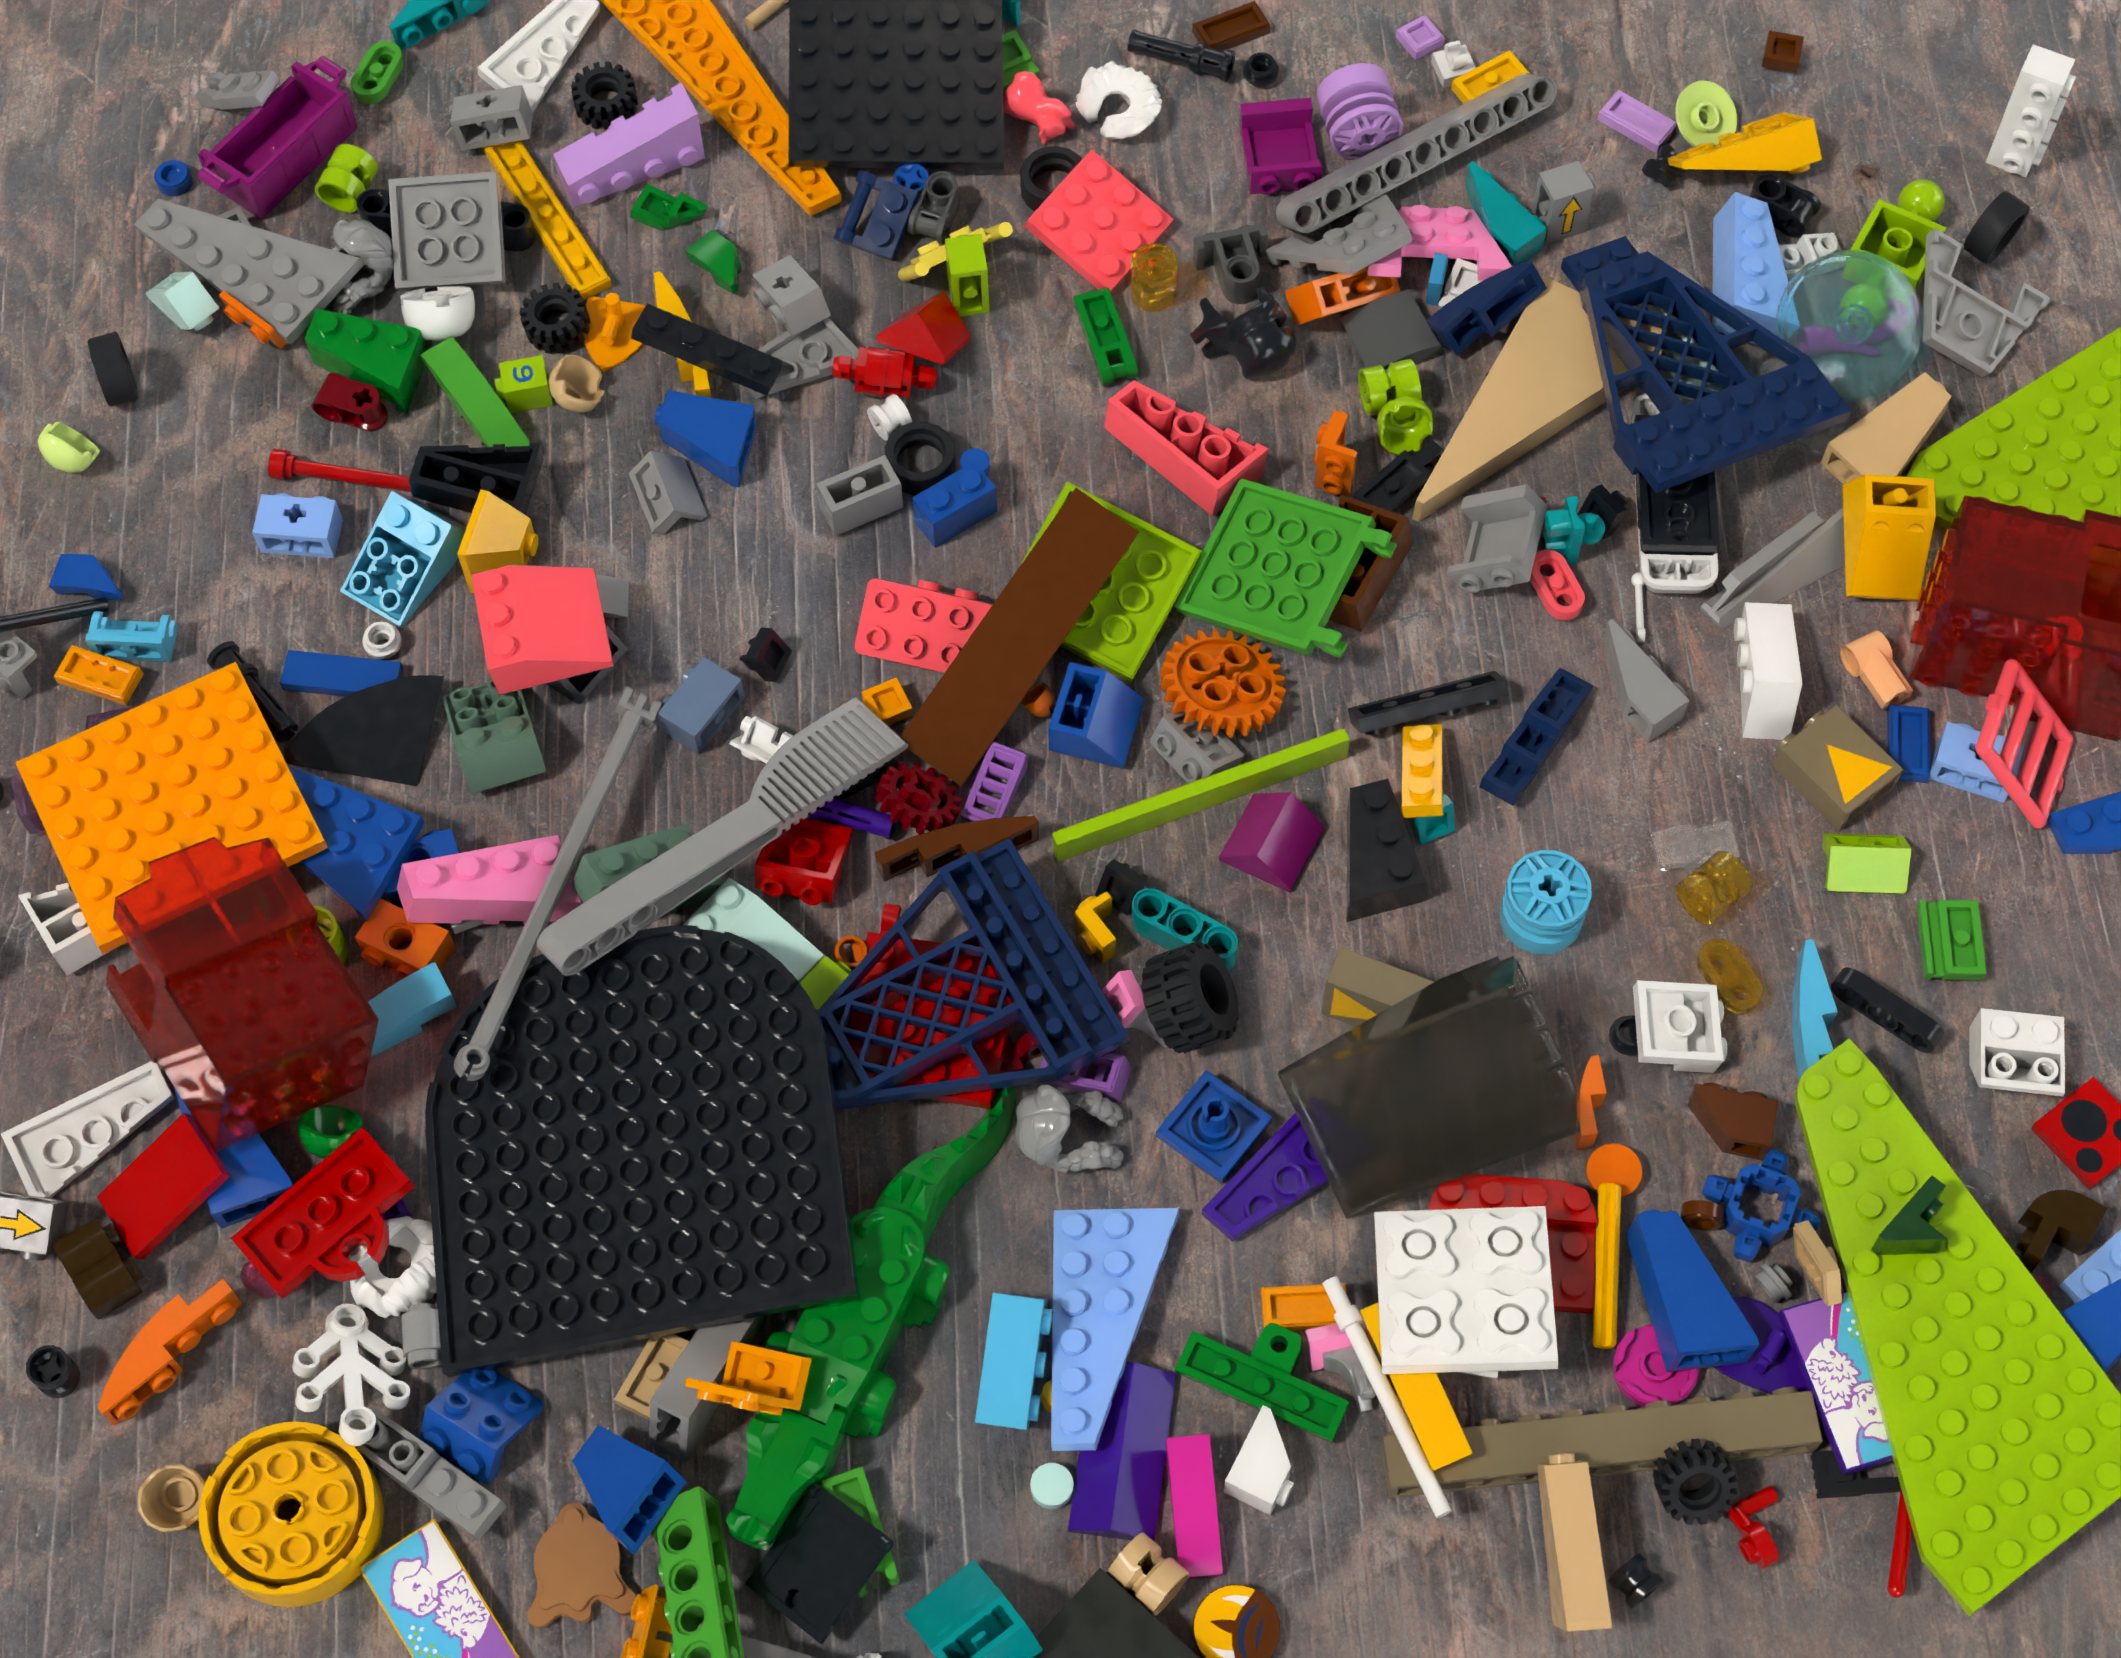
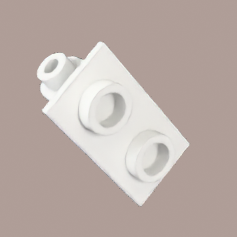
(758, 739)

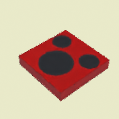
(2085, 1132)

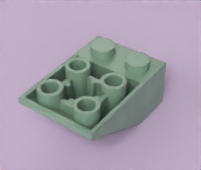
(492, 736)

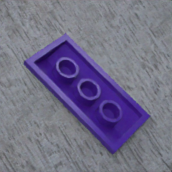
(1122, 1479)

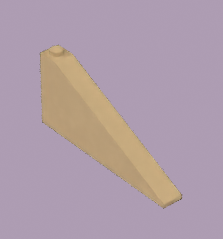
(1533, 391)

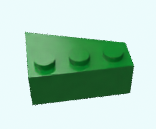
(369, 353)

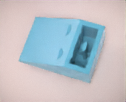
(403, 558)

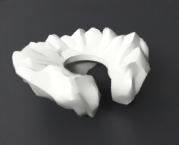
(1133, 87)
(415, 1285)

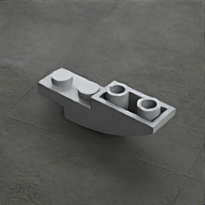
(431, 1477)

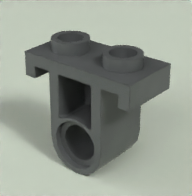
(1234, 259)

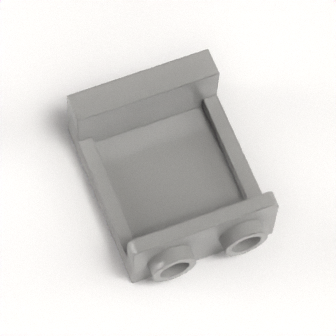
(1500, 539)

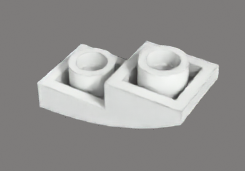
(1806, 250)

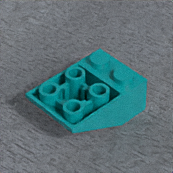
(971, 1620)

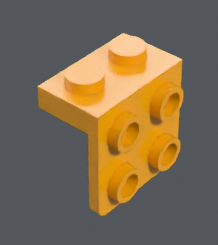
(757, 1380)

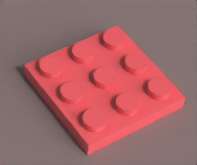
(1097, 221)

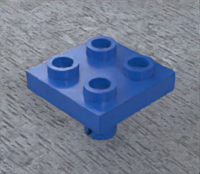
(1214, 1127)

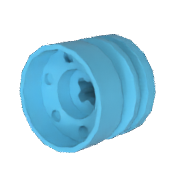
(1545, 902)

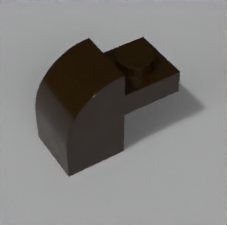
(2061, 1218)

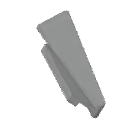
(1781, 568)

